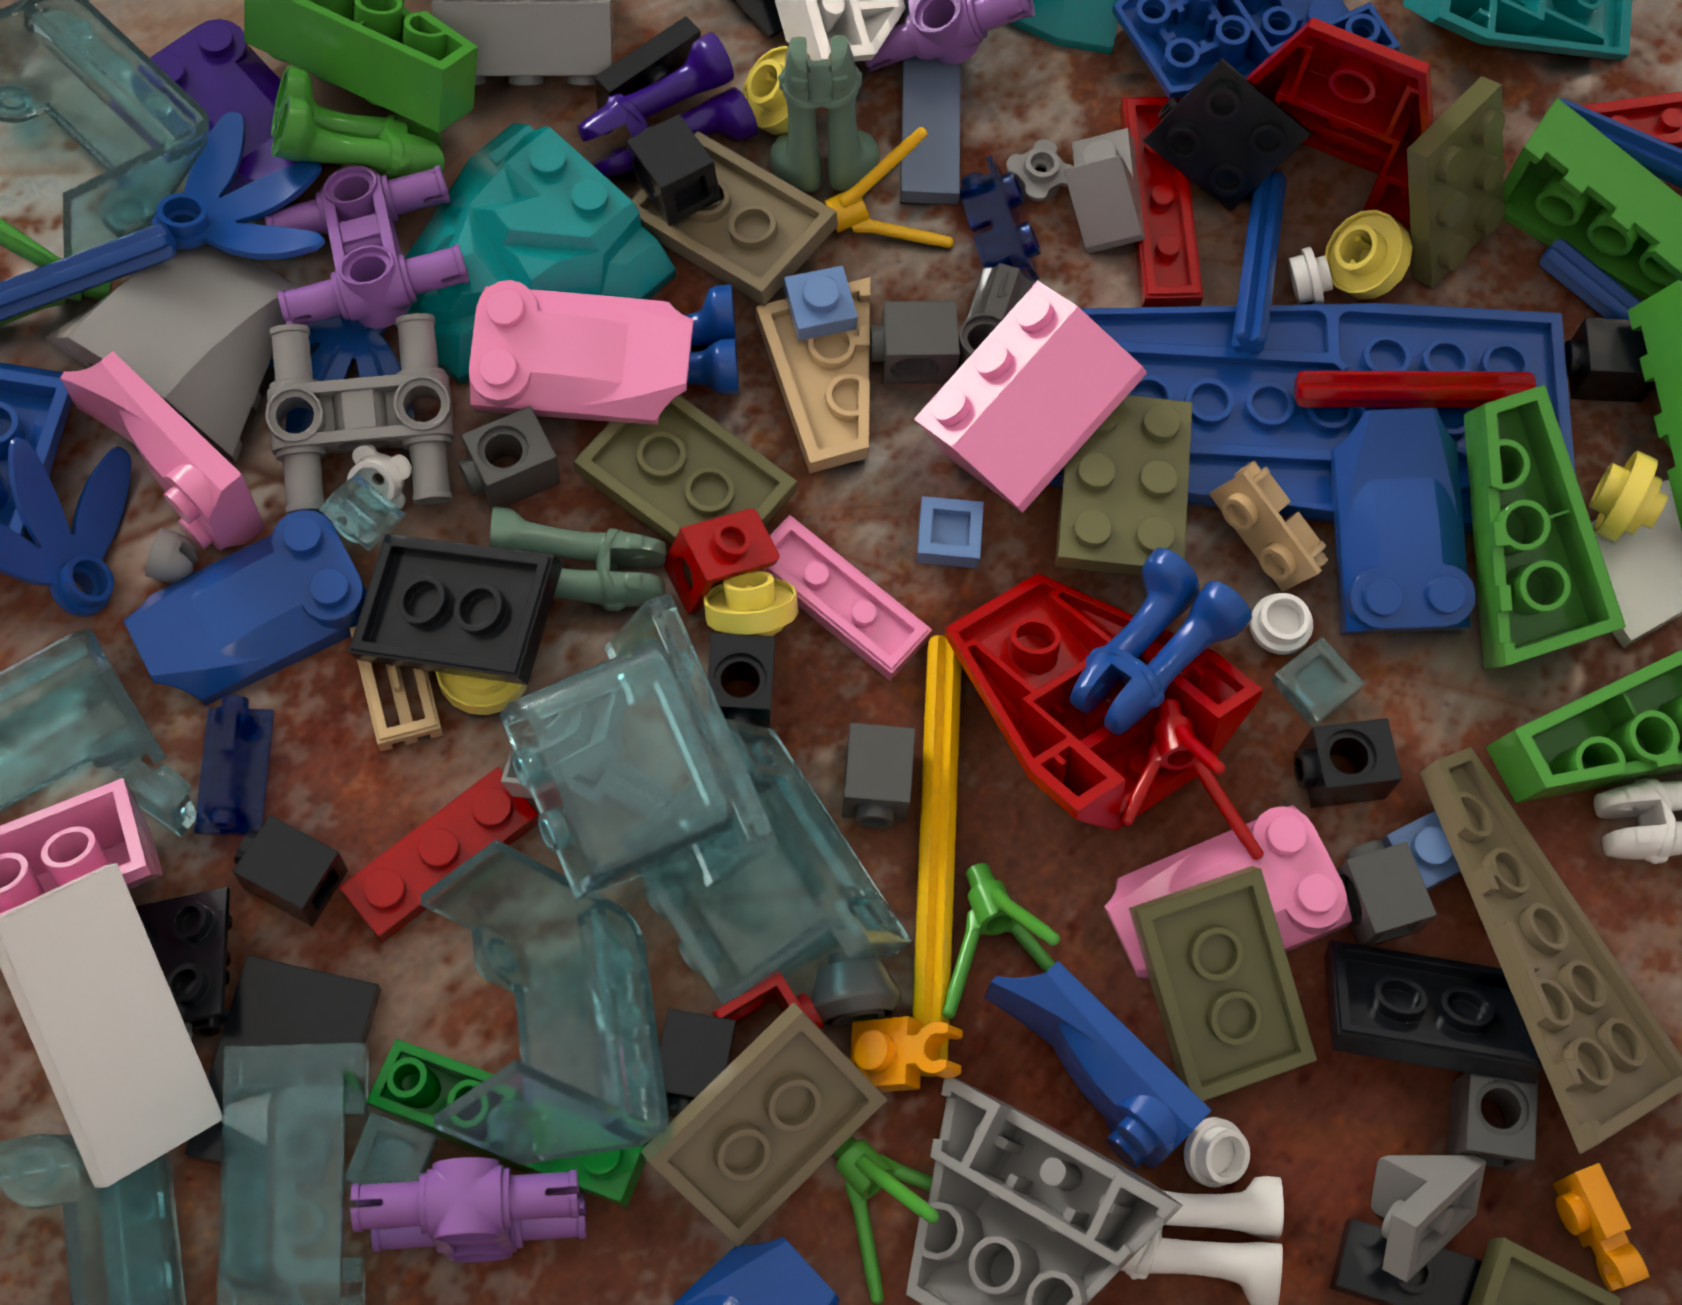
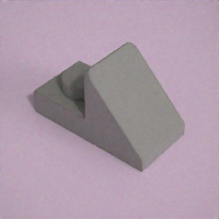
(1106, 190)
(1423, 1205)

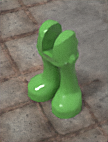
(322, 135)

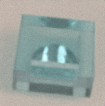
(361, 512)
(1317, 682)
(161, 794)
(390, 1153)

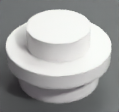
(1309, 277)
(1281, 623)
(1216, 1153)

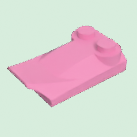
(577, 354)
(194, 475)
(1295, 866)

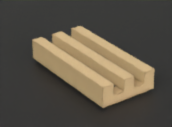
(408, 729)

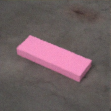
(846, 600)

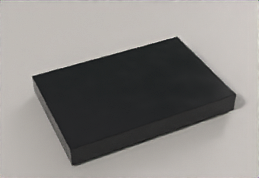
(456, 608)
(286, 1007)
(1426, 1012)

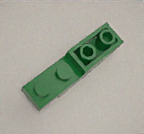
(422, 1083)

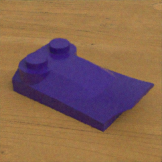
(224, 78)

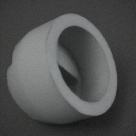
(171, 557)

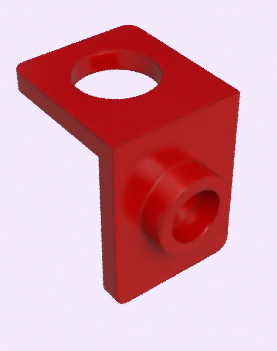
(718, 552)
(771, 990)

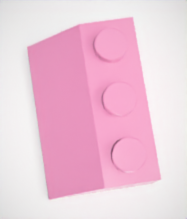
(1030, 396)
(74, 840)

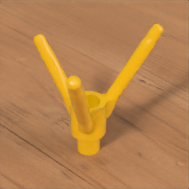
(854, 214)

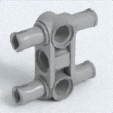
(360, 413)

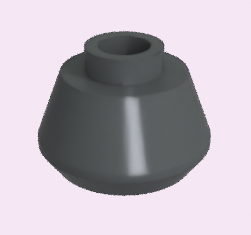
(854, 990)

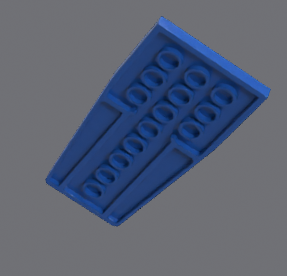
(1248, 403)

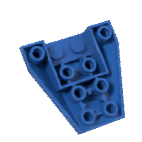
(1190, 36)

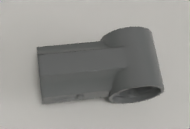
(994, 298)

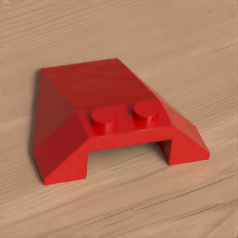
(1355, 101)
(1024, 664)

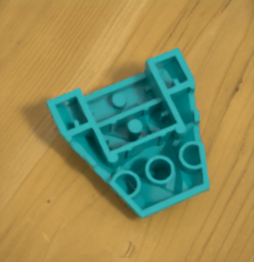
(535, 217)

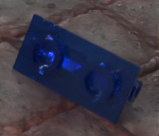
(994, 202)
(234, 768)

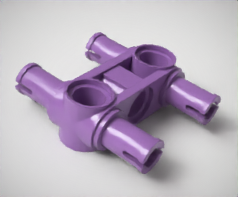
(947, 29)
(371, 273)
(470, 1210)

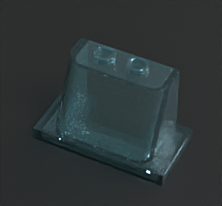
(637, 763)
(787, 902)
(288, 1174)

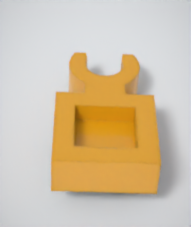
(898, 1048)
(1594, 1214)

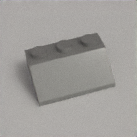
(534, 37)

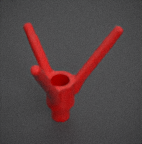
(1180, 749)

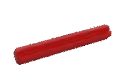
(1407, 388)

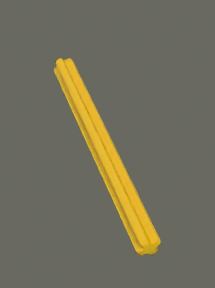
(937, 835)

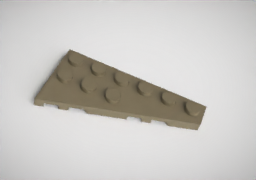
(1579, 1007)

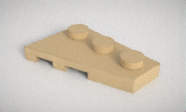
(823, 382)

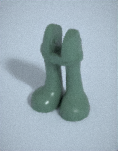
(829, 85)
(608, 551)

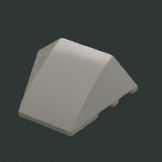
(191, 334)
(1025, 1211)

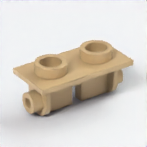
(1286, 548)

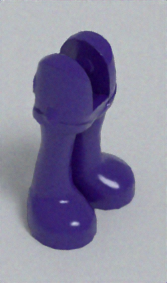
(704, 70)

